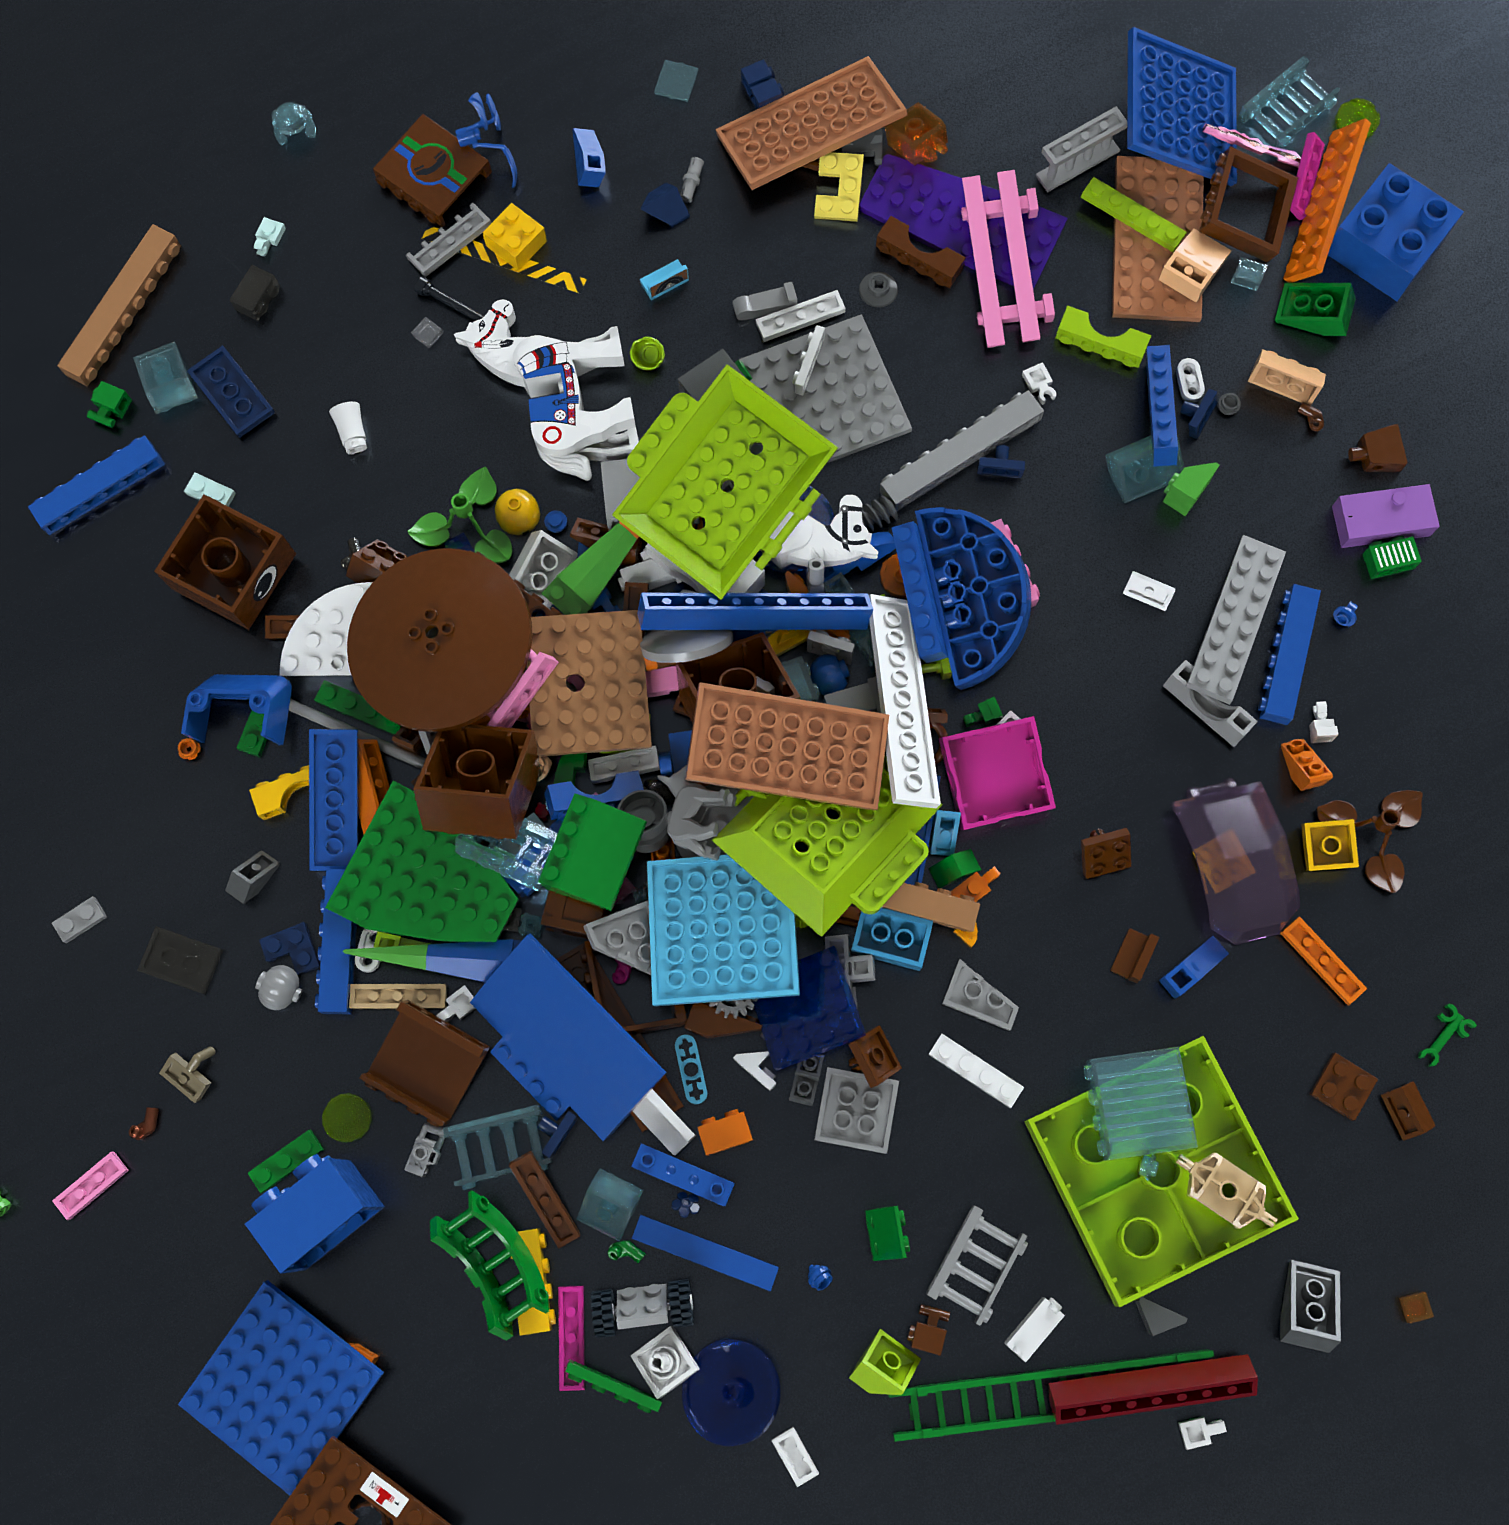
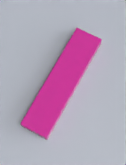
(1307, 174)
(571, 1333)

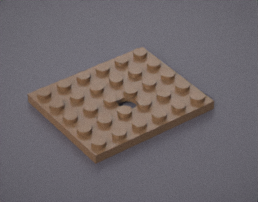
(612, 705)

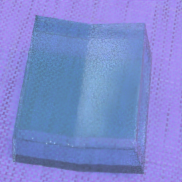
(1248, 274)

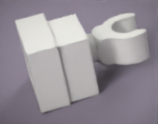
(1322, 729)

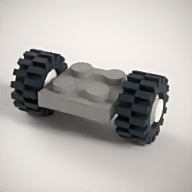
(641, 1307)

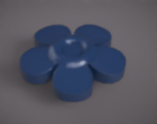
(686, 1204)

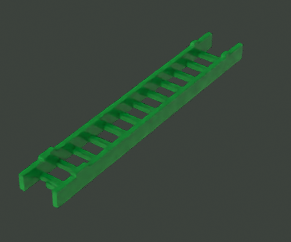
(1042, 1417)

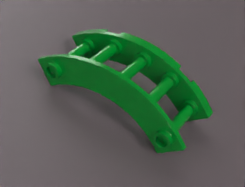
(480, 1271)

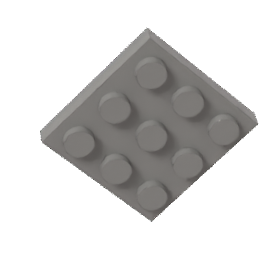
(854, 1112)

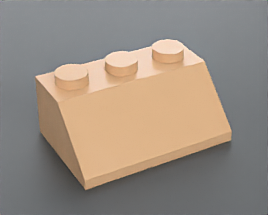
(1287, 377)

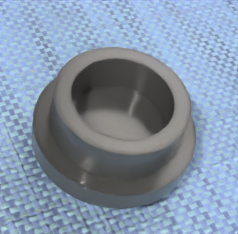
(1229, 403)

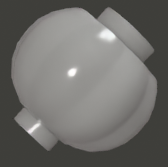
(278, 987)

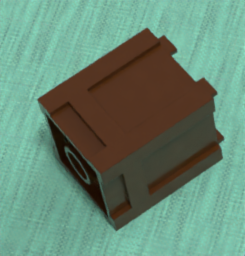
(568, 915)

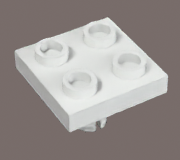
(665, 1362)

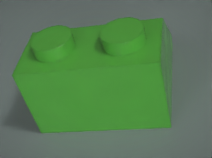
(1187, 486)

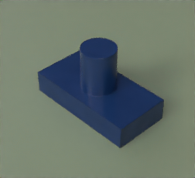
(1200, 413)
(1001, 465)
(556, 1132)

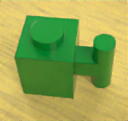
(108, 401)

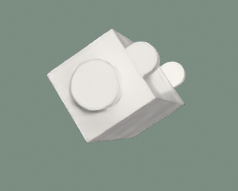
(646, 572)
(1035, 1328)

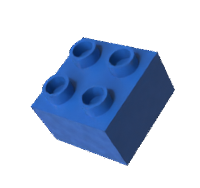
(1393, 231)
(313, 1214)

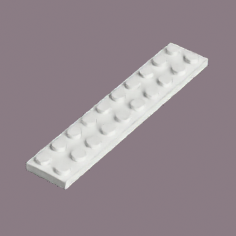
(904, 699)

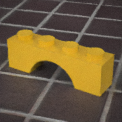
(272, 797)
(534, 1320)

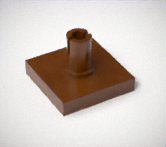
(874, 1057)

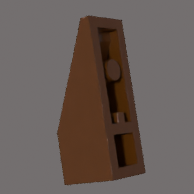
(589, 532)

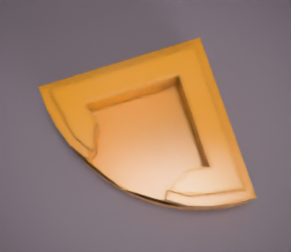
(968, 937)

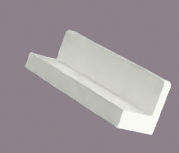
(663, 1123)

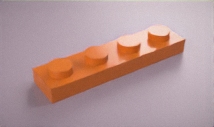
(1323, 960)

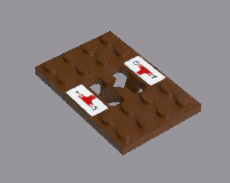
(333, 1482)

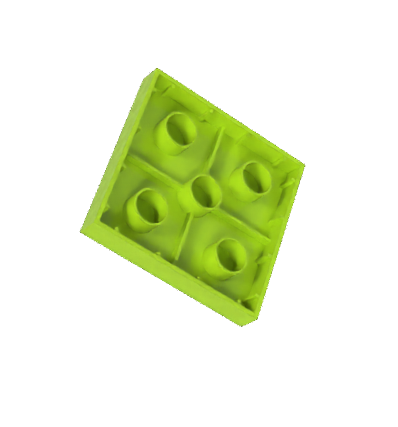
(1151, 1229)

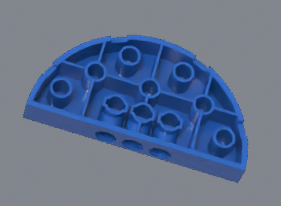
(977, 591)

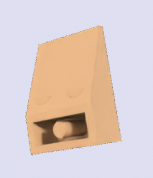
(1194, 265)

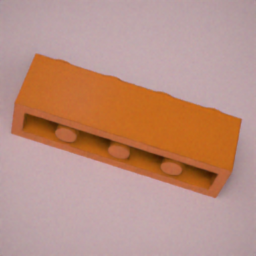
(371, 780)

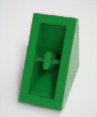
(954, 868)

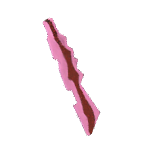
(1252, 144)

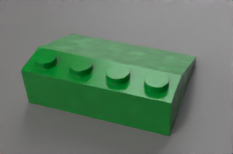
(592, 852)

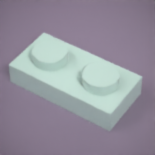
(201, 485)

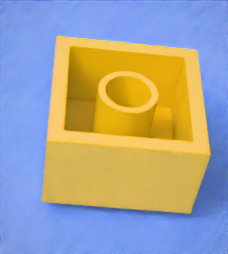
(514, 236)
(1330, 845)

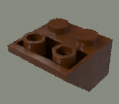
(372, 561)

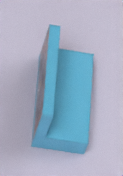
(665, 279)

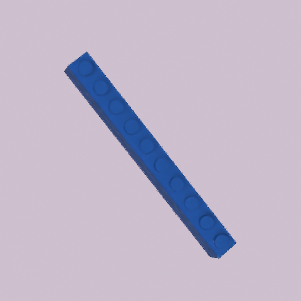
(754, 611)

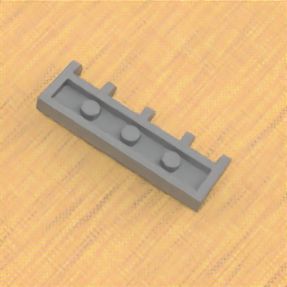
(450, 241)

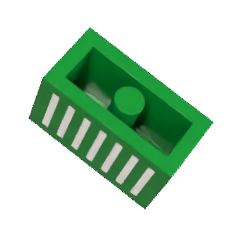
(1391, 557)

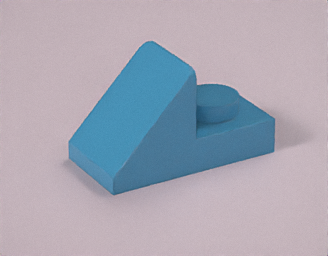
(944, 832)

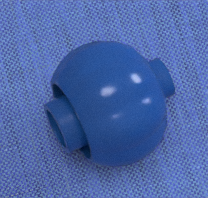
(829, 673)

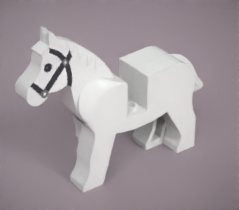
(835, 544)

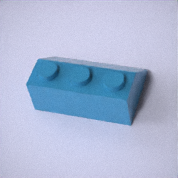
(893, 938)

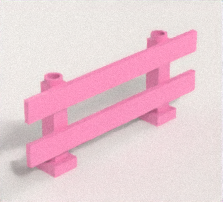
(1011, 207)

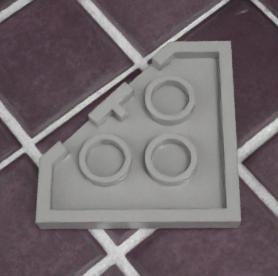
(624, 936)

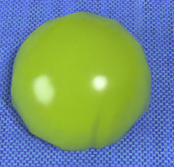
(647, 353)

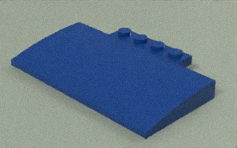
(564, 1041)

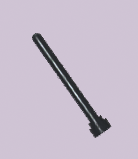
(425, 287)

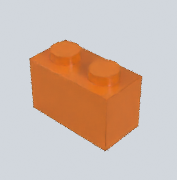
(725, 1132)

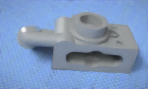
(424, 1150)

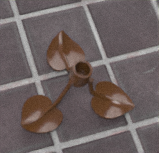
(1398, 809)

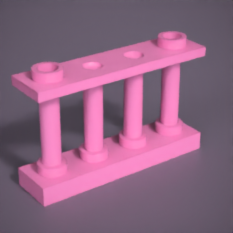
(525, 690)

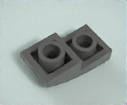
(806, 1080)

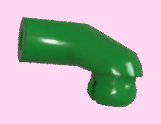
(624, 1249)

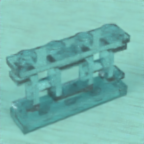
(506, 863)

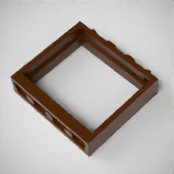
(1235, 237)
(590, 979)

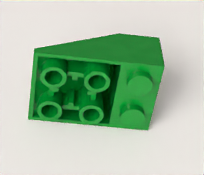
(886, 1233)

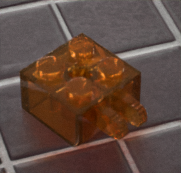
(918, 135)

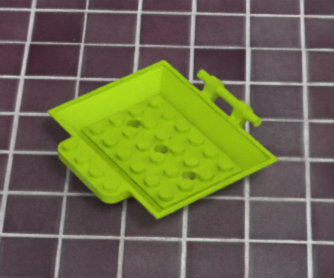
(698, 449)
(848, 858)

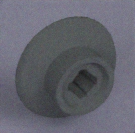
(876, 296)

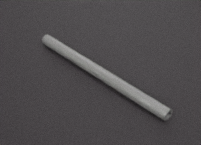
(333, 723)

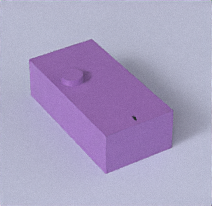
(1385, 515)

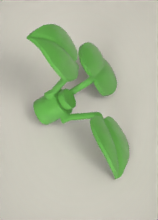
(479, 489)

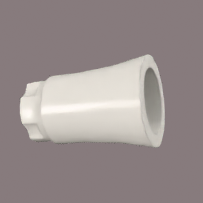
(349, 426)

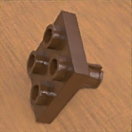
(1106, 852)

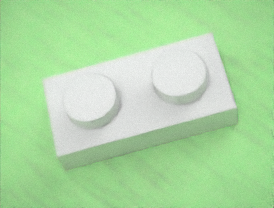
(1149, 591)

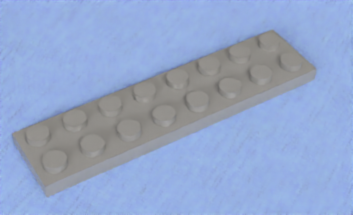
(1236, 620)

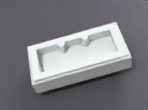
(795, 1456)

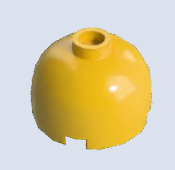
(517, 511)

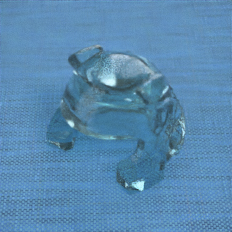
(291, 119)

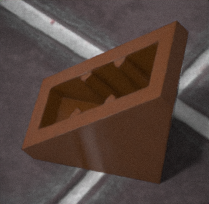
(408, 740)

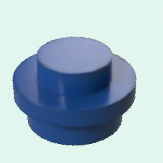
(555, 521)

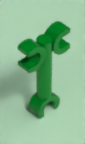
(1456, 1023)

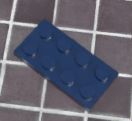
(231, 391)

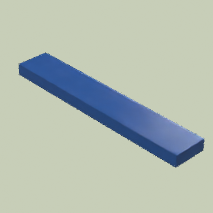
(705, 1252)

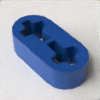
(665, 763)

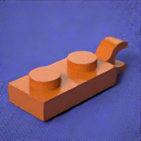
(976, 885)

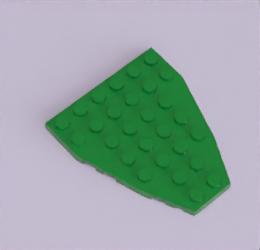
(417, 883)

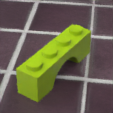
(1126, 348)

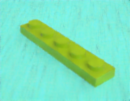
(1133, 214)

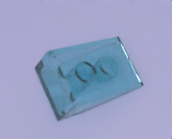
(165, 378)

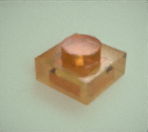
(1416, 1307)

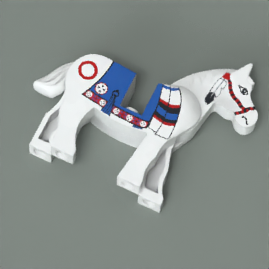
(547, 366)

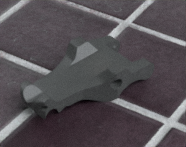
(868, 145)

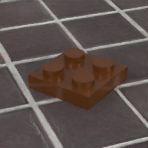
(1343, 1086)

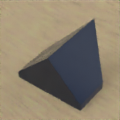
(666, 205)

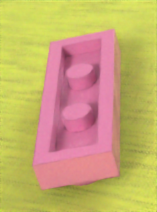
(90, 1185)

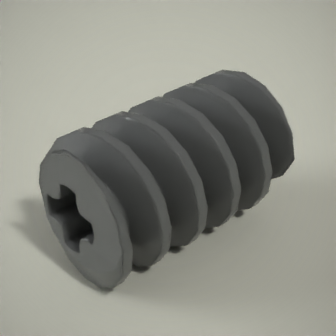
(877, 512)

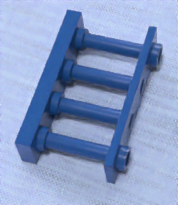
(683, 1175)

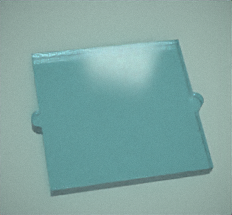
(676, 80)

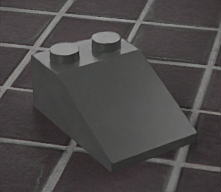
(1311, 1307)

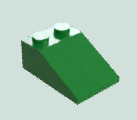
(1317, 307)

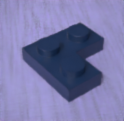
(293, 942)

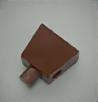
(1380, 450)

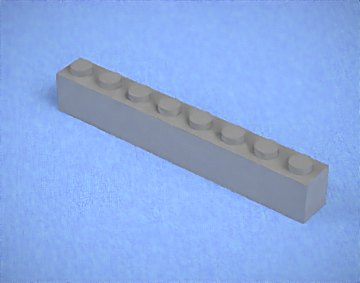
(962, 450)

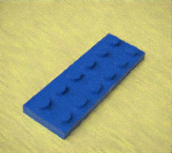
(332, 798)

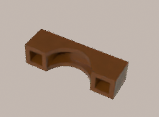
(941, 265)

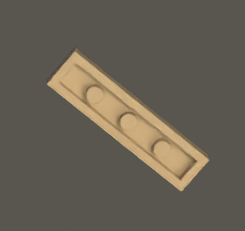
(390, 995)

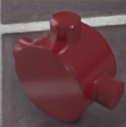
(541, 812)

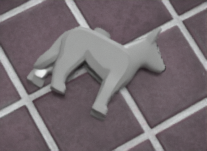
(688, 811)

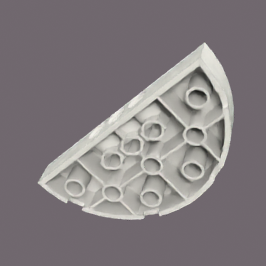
(321, 632)

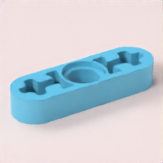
(681, 1053)

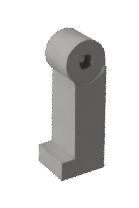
(765, 302)

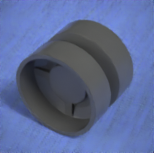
(652, 808)

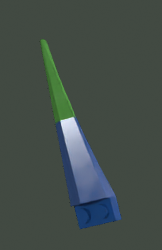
(462, 959)

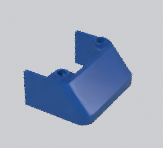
(265, 693)

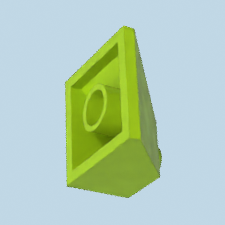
(885, 1366)

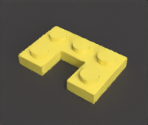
(845, 205)

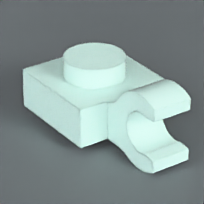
(267, 234)

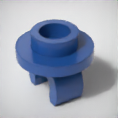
(1346, 615)

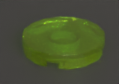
(1356, 110)
(346, 1118)

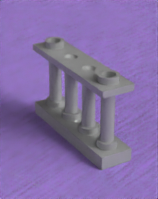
(1081, 149)
(952, 1265)

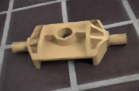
(1206, 1186)

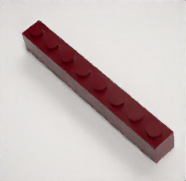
(1152, 1389)

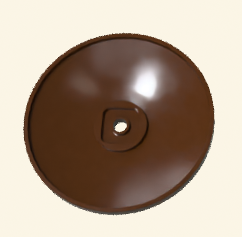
(462, 670)

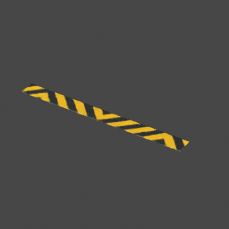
(531, 268)

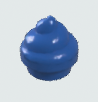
(819, 1277)

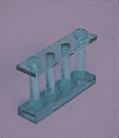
(1283, 84)
(482, 1128)

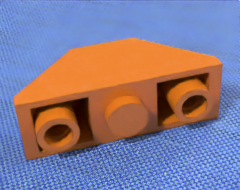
(1304, 765)

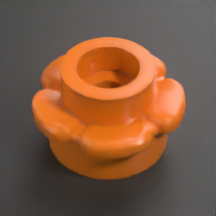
(184, 745)

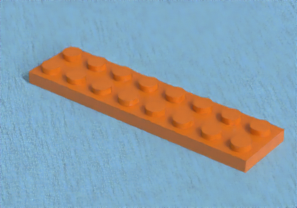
(1327, 201)

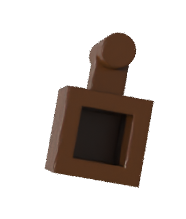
(927, 1335)

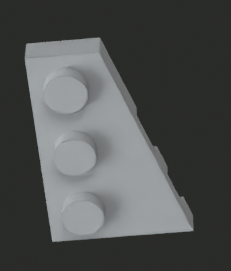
(976, 997)

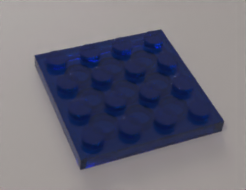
(817, 1018)

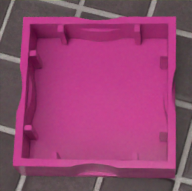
(997, 773)

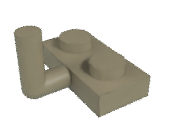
(185, 1076)

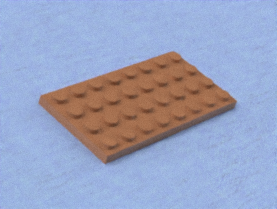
(811, 122)
(1138, 259)
(787, 747)

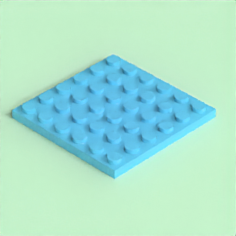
(717, 934)

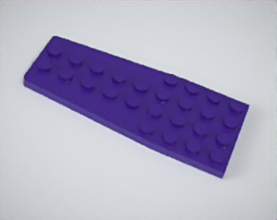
(932, 208)

